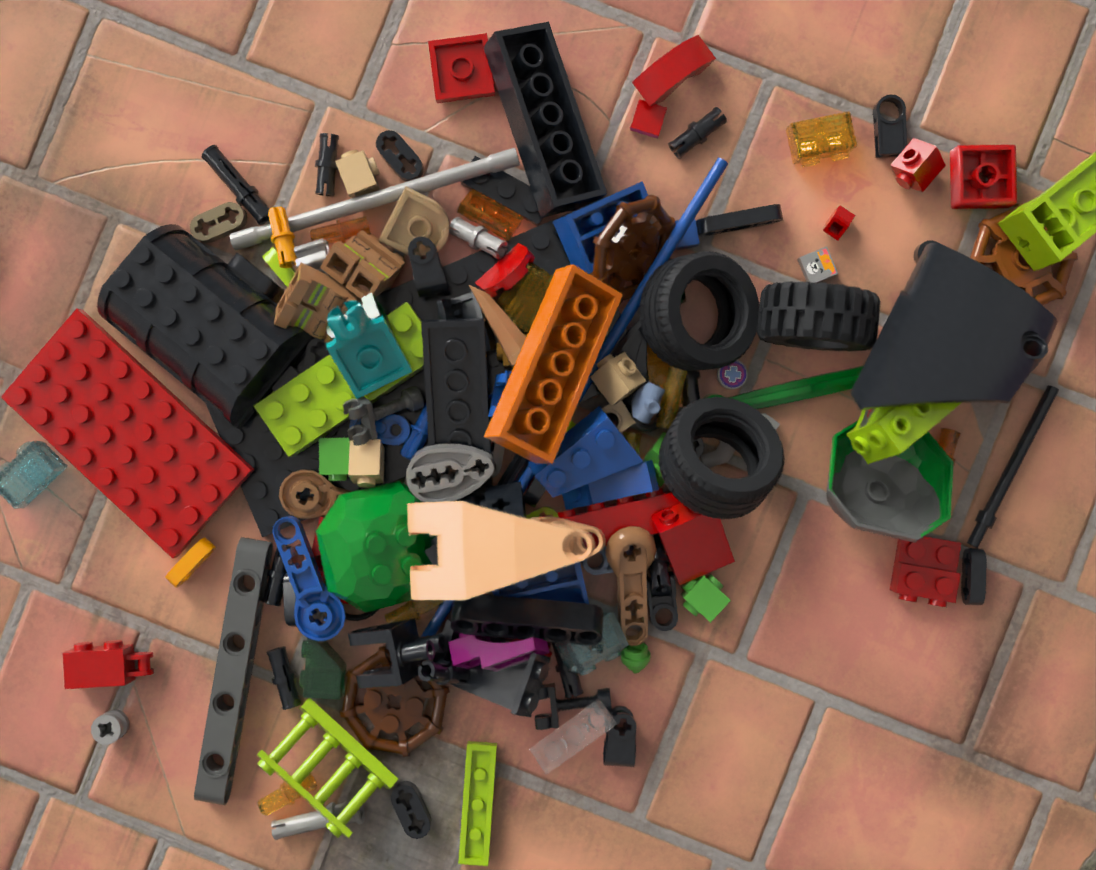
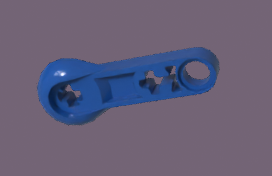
(308, 586)

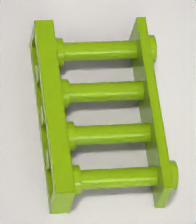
(356, 757)

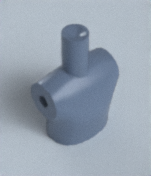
(646, 401)

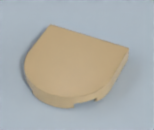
(413, 218)

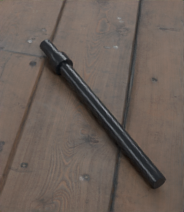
(986, 517)

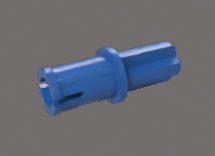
(417, 436)

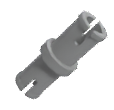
(478, 237)

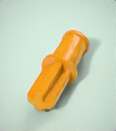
(282, 237)

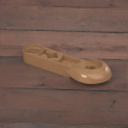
(319, 505)
(631, 577)

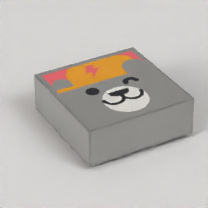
(817, 265)

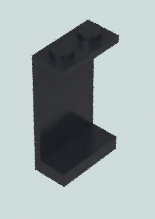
(512, 687)

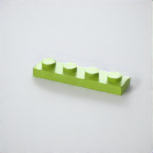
(477, 803)

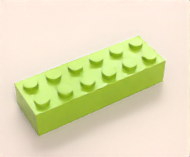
(314, 400)

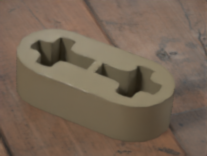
(214, 216)

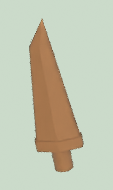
(505, 330)

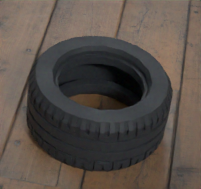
(735, 302)
(745, 432)

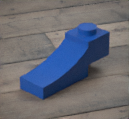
(625, 483)

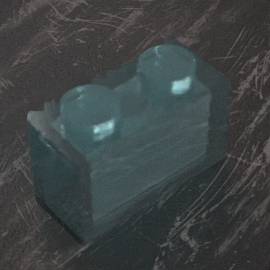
(29, 473)

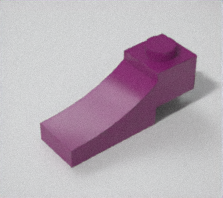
(479, 650)

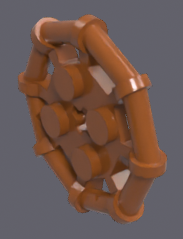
(1006, 263)

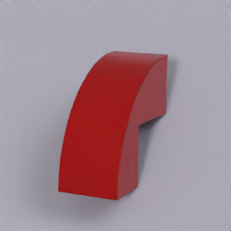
(673, 69)

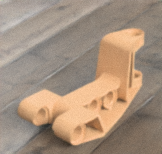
(491, 548)

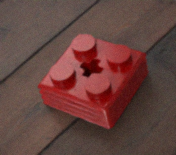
(996, 164)

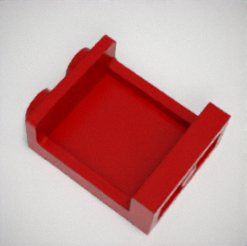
(692, 542)

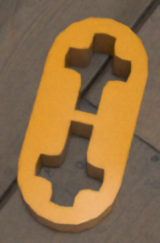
(190, 562)

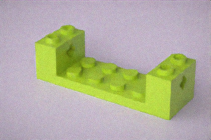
(1066, 212)

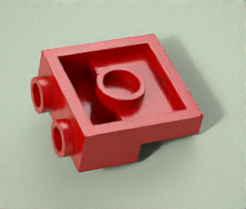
(927, 570)

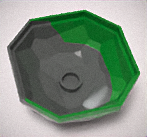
(895, 495)

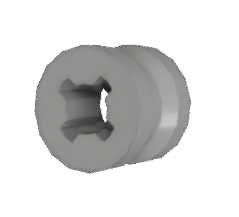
(117, 727)

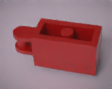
(104, 665)

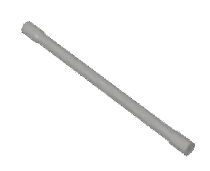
(493, 163)

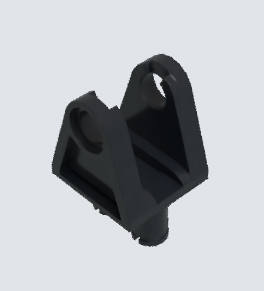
(405, 649)

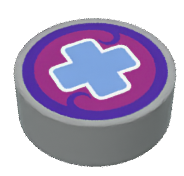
(733, 375)

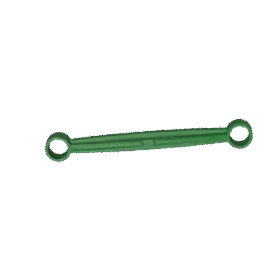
(799, 389)

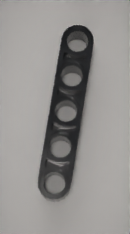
(528, 618)

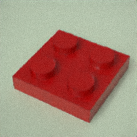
(460, 68)

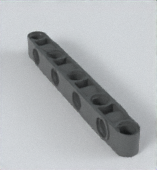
(233, 672)

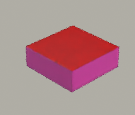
(648, 119)

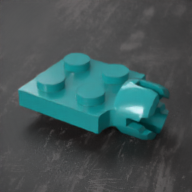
(365, 349)

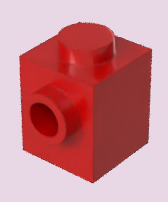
(917, 165)

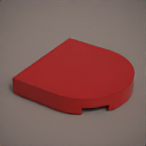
(506, 271)

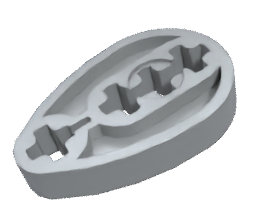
(439, 457)

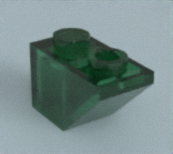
(323, 672)

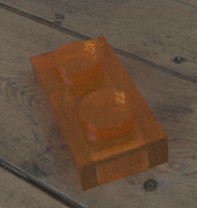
(490, 214)

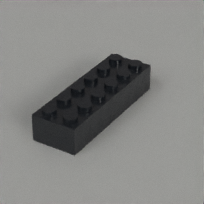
(544, 118)

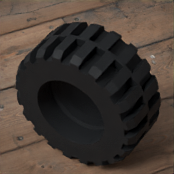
(818, 316)

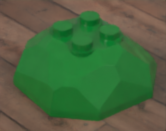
(369, 547)

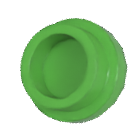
(636, 657)

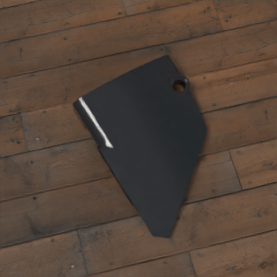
(954, 337)

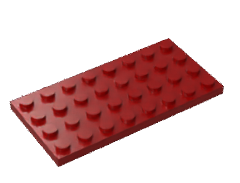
(127, 433)

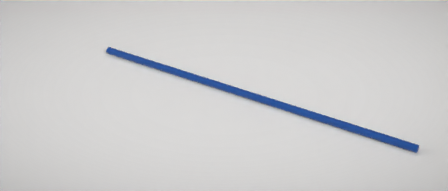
(619, 327)

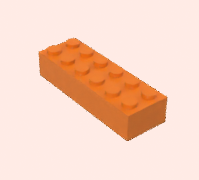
(554, 365)

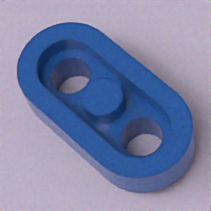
(384, 426)

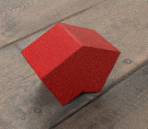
(838, 222)

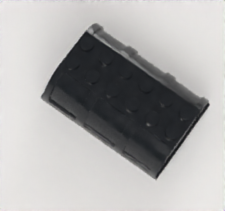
(200, 321)

